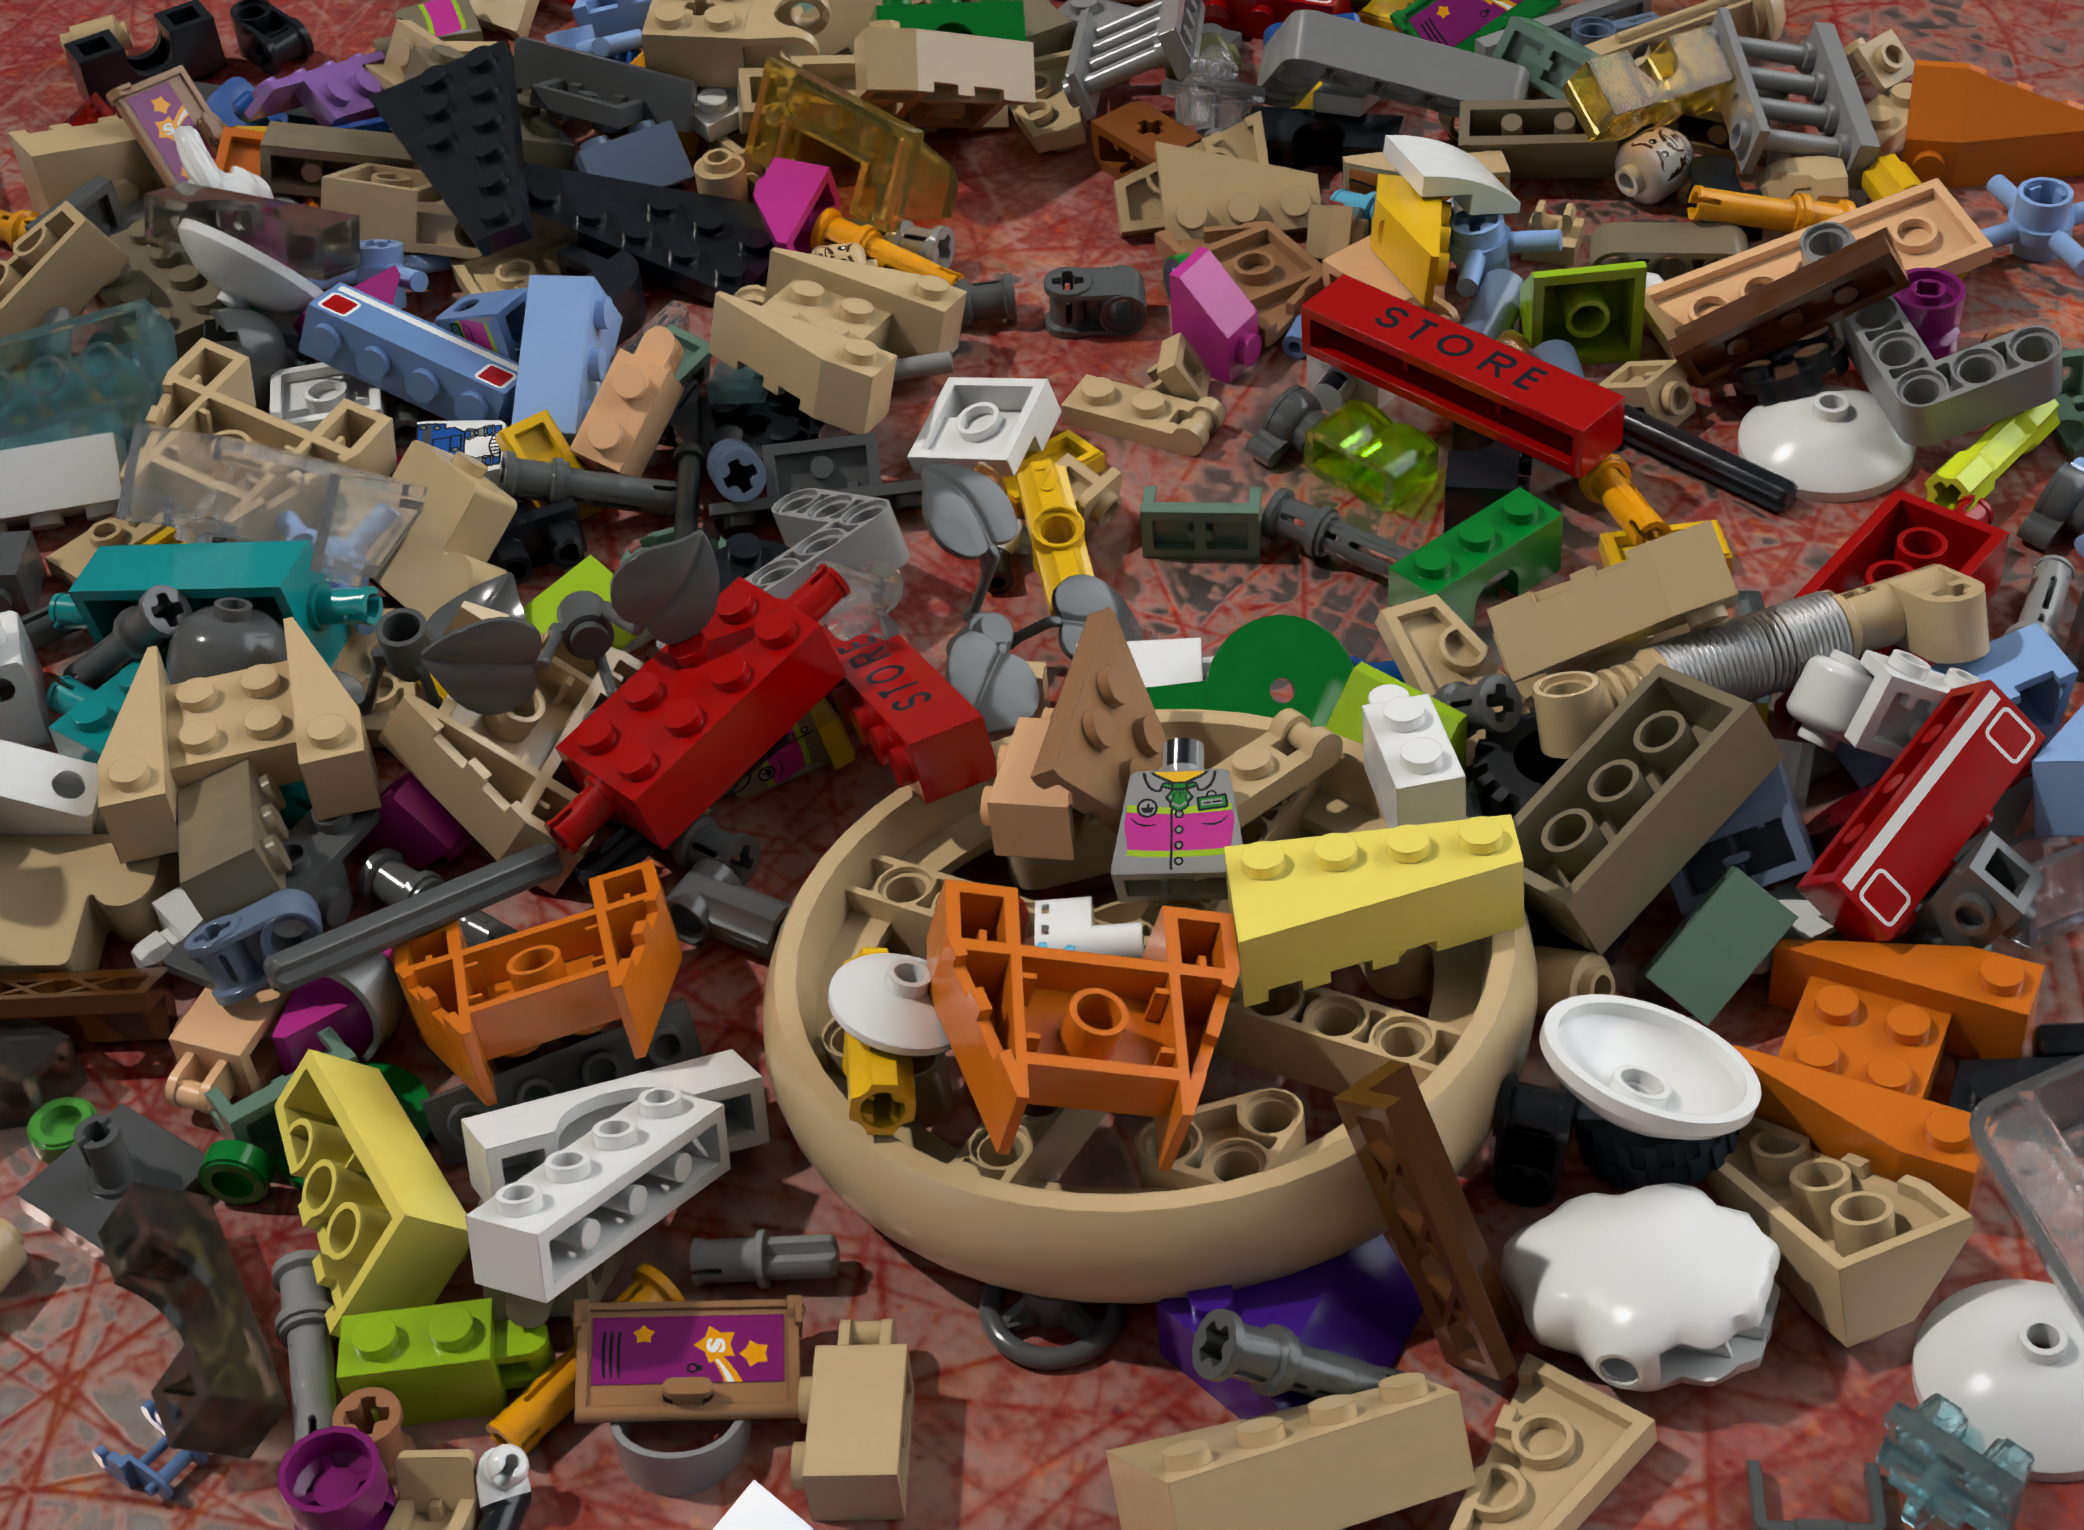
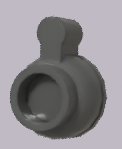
(1285, 425)
(2056, 509)

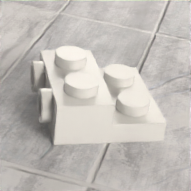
(312, 391)
(986, 423)

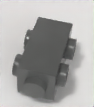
(1978, 899)

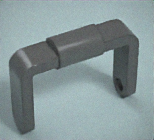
(1873, 1495)

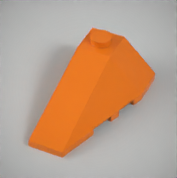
(1978, 127)

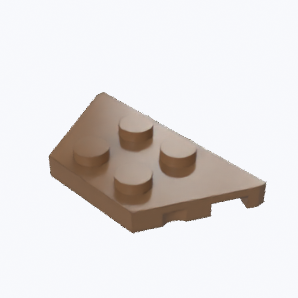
(1264, 265)
(1100, 725)

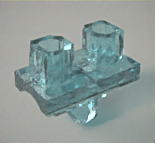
(1947, 1475)

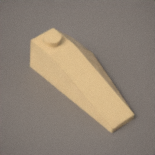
(1848, 1241)

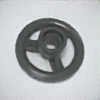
(1050, 1313)

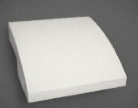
(1445, 170)

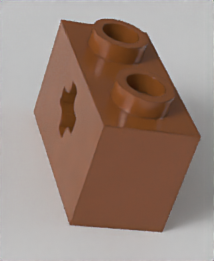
(1127, 136)

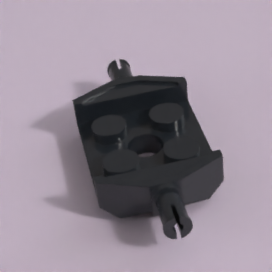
(707, 423)

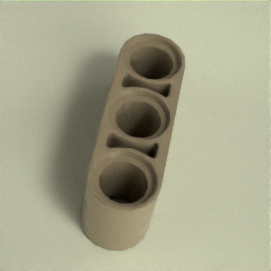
(1688, 242)

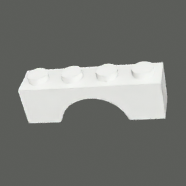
(519, 1138)

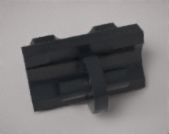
(540, 538)

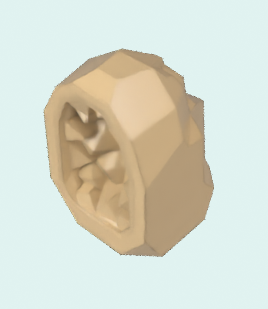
(1813, 175)

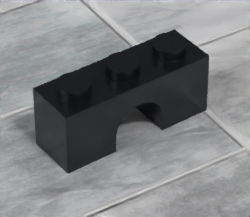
(184, 38)
(1314, 138)
(1480, 474)

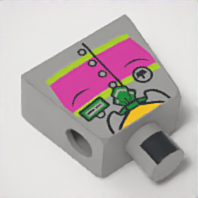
(1176, 829)

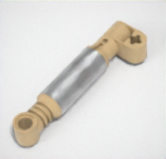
(1765, 651)

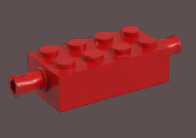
(1905, 537)
(701, 713)

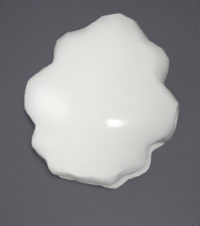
(1648, 1286)

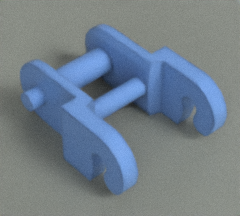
(132, 1470)

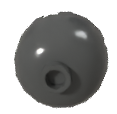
(255, 338)
(223, 641)

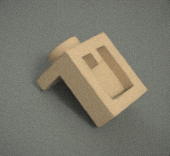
(1654, 387)

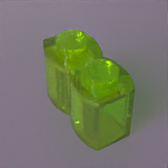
(1371, 455)

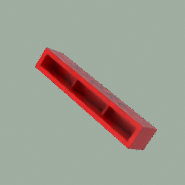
(1463, 375)
(911, 717)

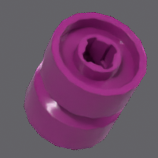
(1934, 308)
(336, 1482)

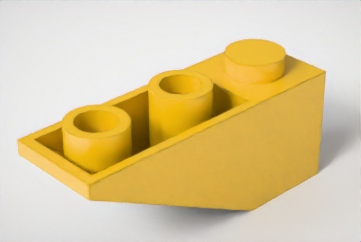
(1411, 235)

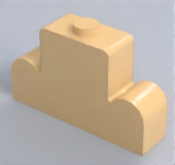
(453, 534)
(68, 894)

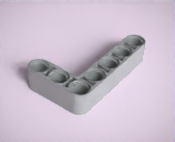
(1380, 63)
(1945, 396)
(831, 527)

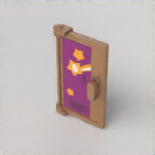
(155, 111)
(685, 1352)

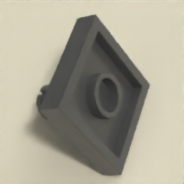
(96, 1171)

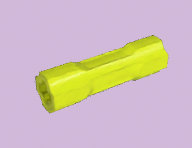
(1991, 455)

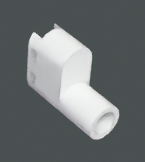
(1073, 924)

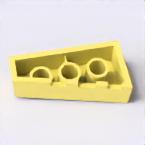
(1369, 897)
(369, 1190)

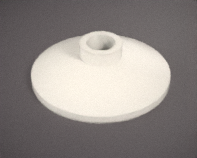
(887, 1004)

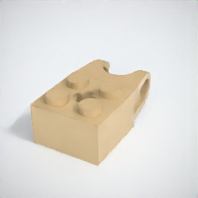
(716, 37)
(398, 207)

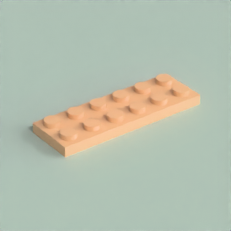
(1924, 224)

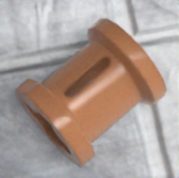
(386, 1434)

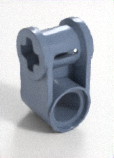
(238, 943)

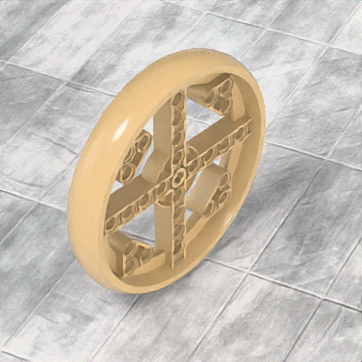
(1245, 1185)

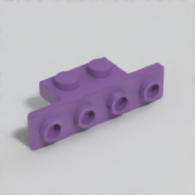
(331, 93)

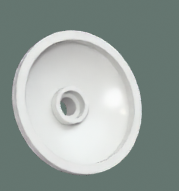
(245, 273)
(1827, 443)
(1649, 1067)
(1985, 1360)

